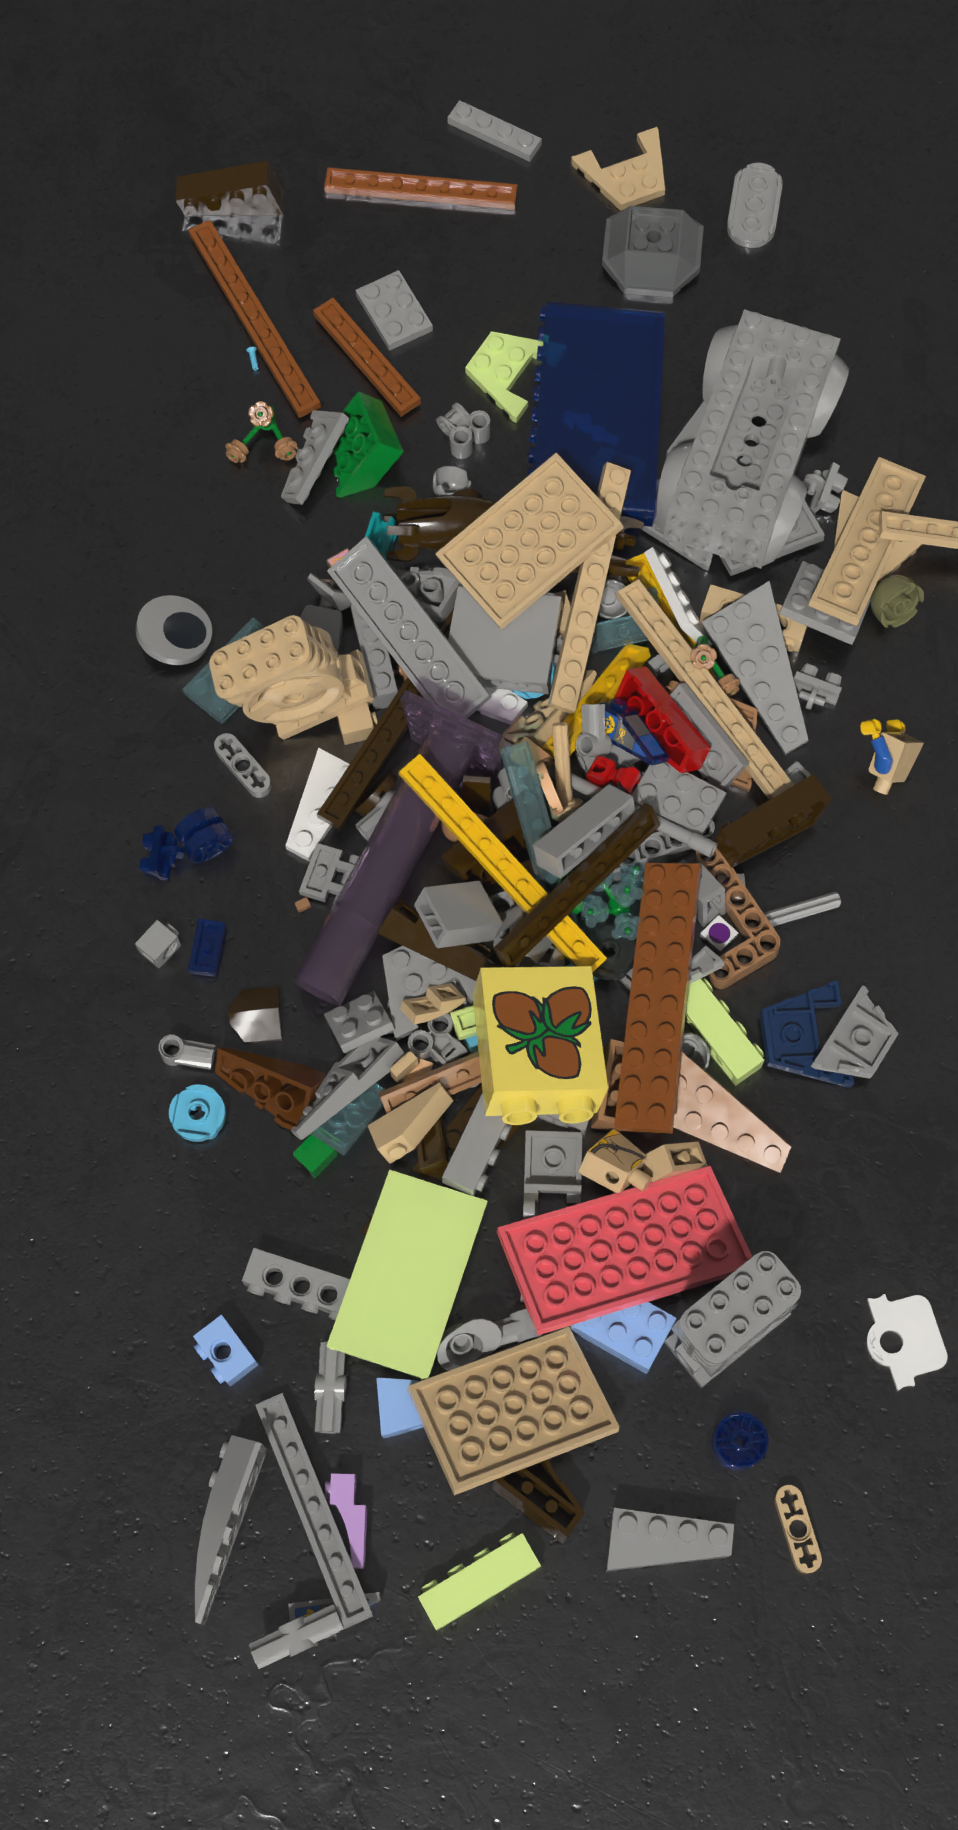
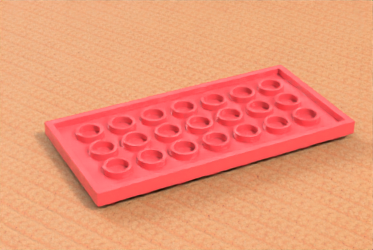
(623, 1249)

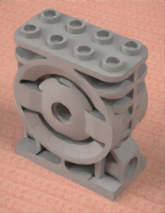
(734, 1316)

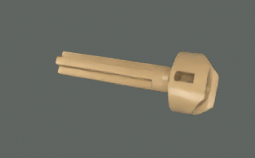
(563, 773)

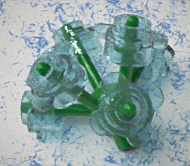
(619, 904)

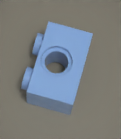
(239, 1361)

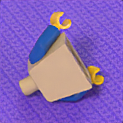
(893, 752)

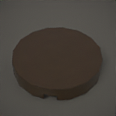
(374, 795)

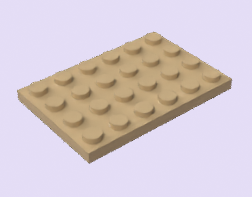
(529, 541)
(512, 1410)

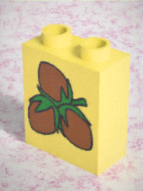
(539, 1043)

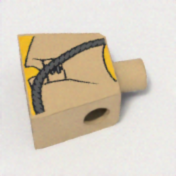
(615, 1164)

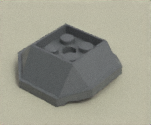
(652, 250)

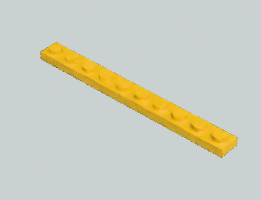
(495, 858)

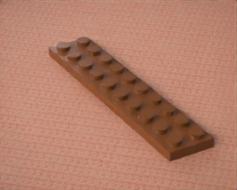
(658, 998)

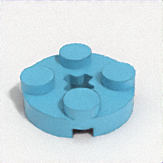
(187, 1101)

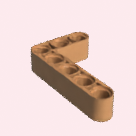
(739, 915)

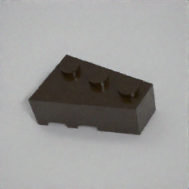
(542, 1498)

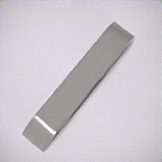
(242, 754)

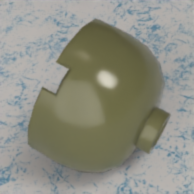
(895, 600)

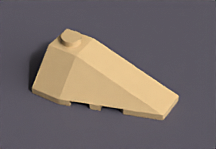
(539, 723)

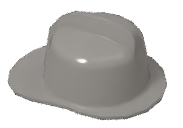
(468, 1343)

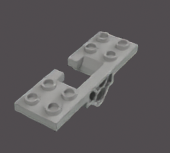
(551, 1167)

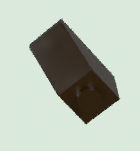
(477, 793)

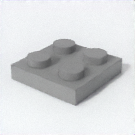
(359, 1022)

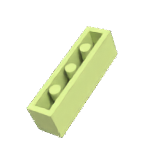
(722, 1035)
(478, 1581)

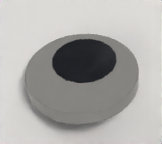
(173, 630)

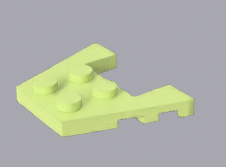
(498, 367)

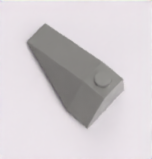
(433, 590)

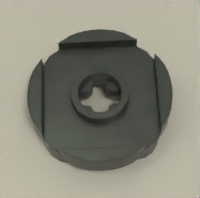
(623, 960)

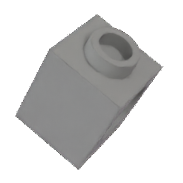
(158, 943)

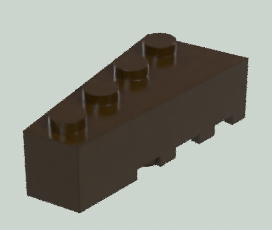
(231, 191)
(773, 821)
(464, 866)

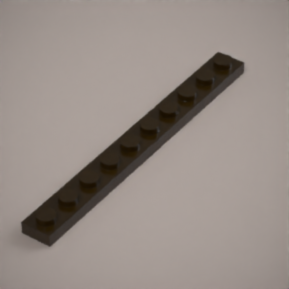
(370, 756)

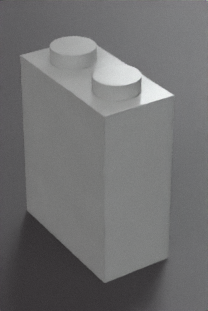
(458, 914)

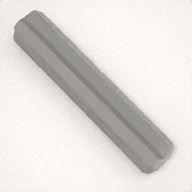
(803, 908)

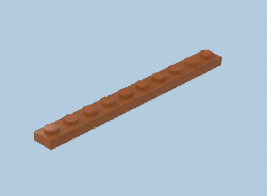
(254, 319)

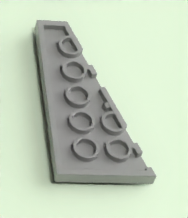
(756, 653)

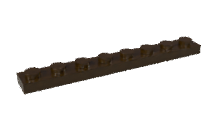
(577, 886)

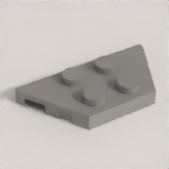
(858, 1040)

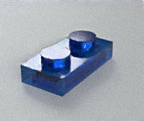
(207, 947)

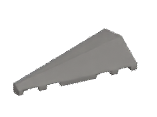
(348, 1080)

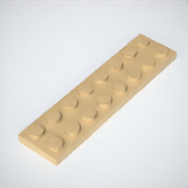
(860, 552)

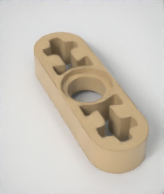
(797, 1553)

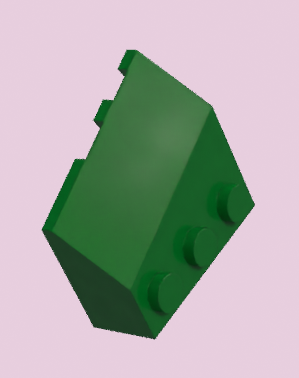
(365, 447)

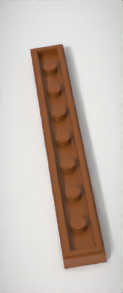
(421, 188)

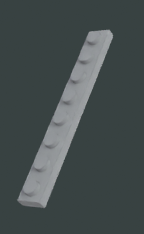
(314, 1511)

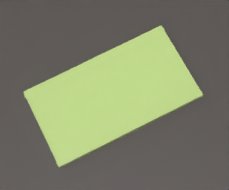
(407, 1275)

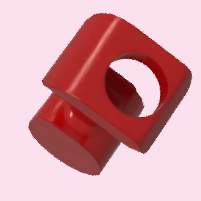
(604, 772)

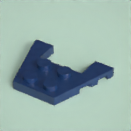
(793, 1036)

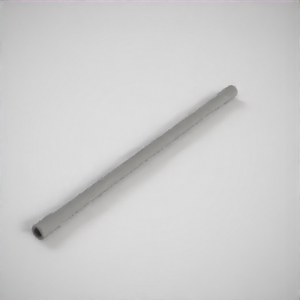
(692, 840)

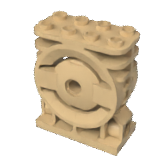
(290, 676)

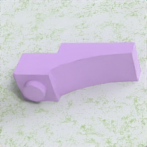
(342, 1494)

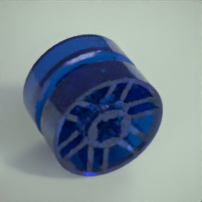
(203, 834)
(747, 1428)

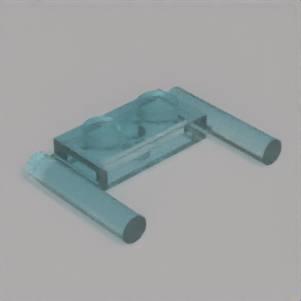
(618, 631)

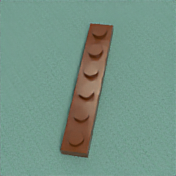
(367, 357)

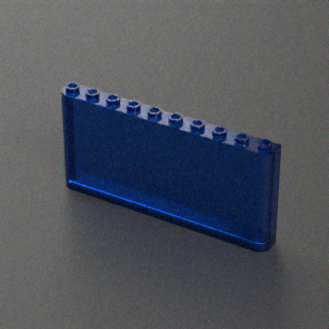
(601, 396)

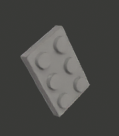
(394, 310)
(679, 797)

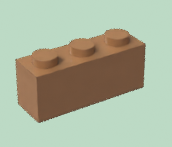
(605, 1117)

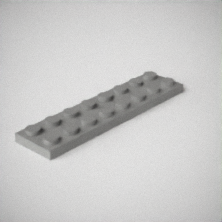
(407, 630)

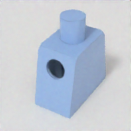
(396, 1407)

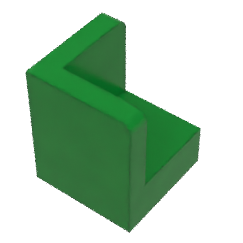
(315, 1155)

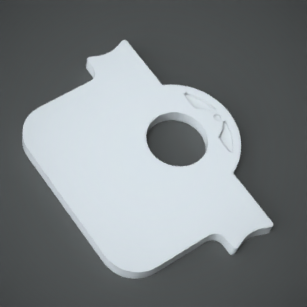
(921, 1340)

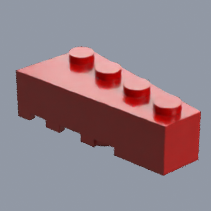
(664, 719)

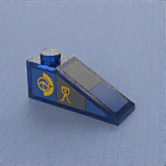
(631, 733)

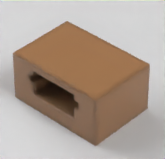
(302, 904)

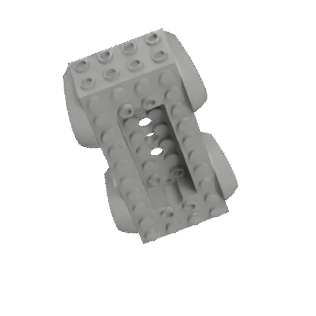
(750, 372)

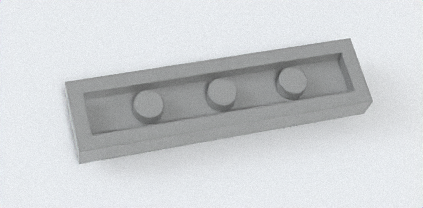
(494, 131)

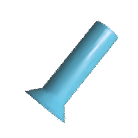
(251, 350)

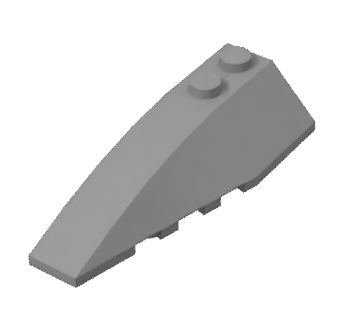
(224, 1513)

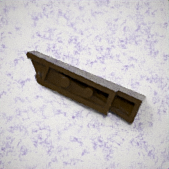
(407, 929)

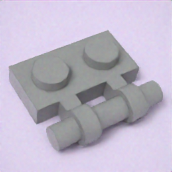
(322, 871)

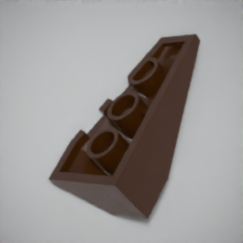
(273, 1083)

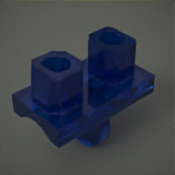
(163, 853)

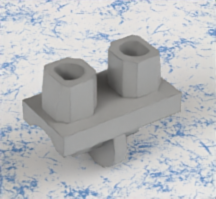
(820, 486)
(817, 690)

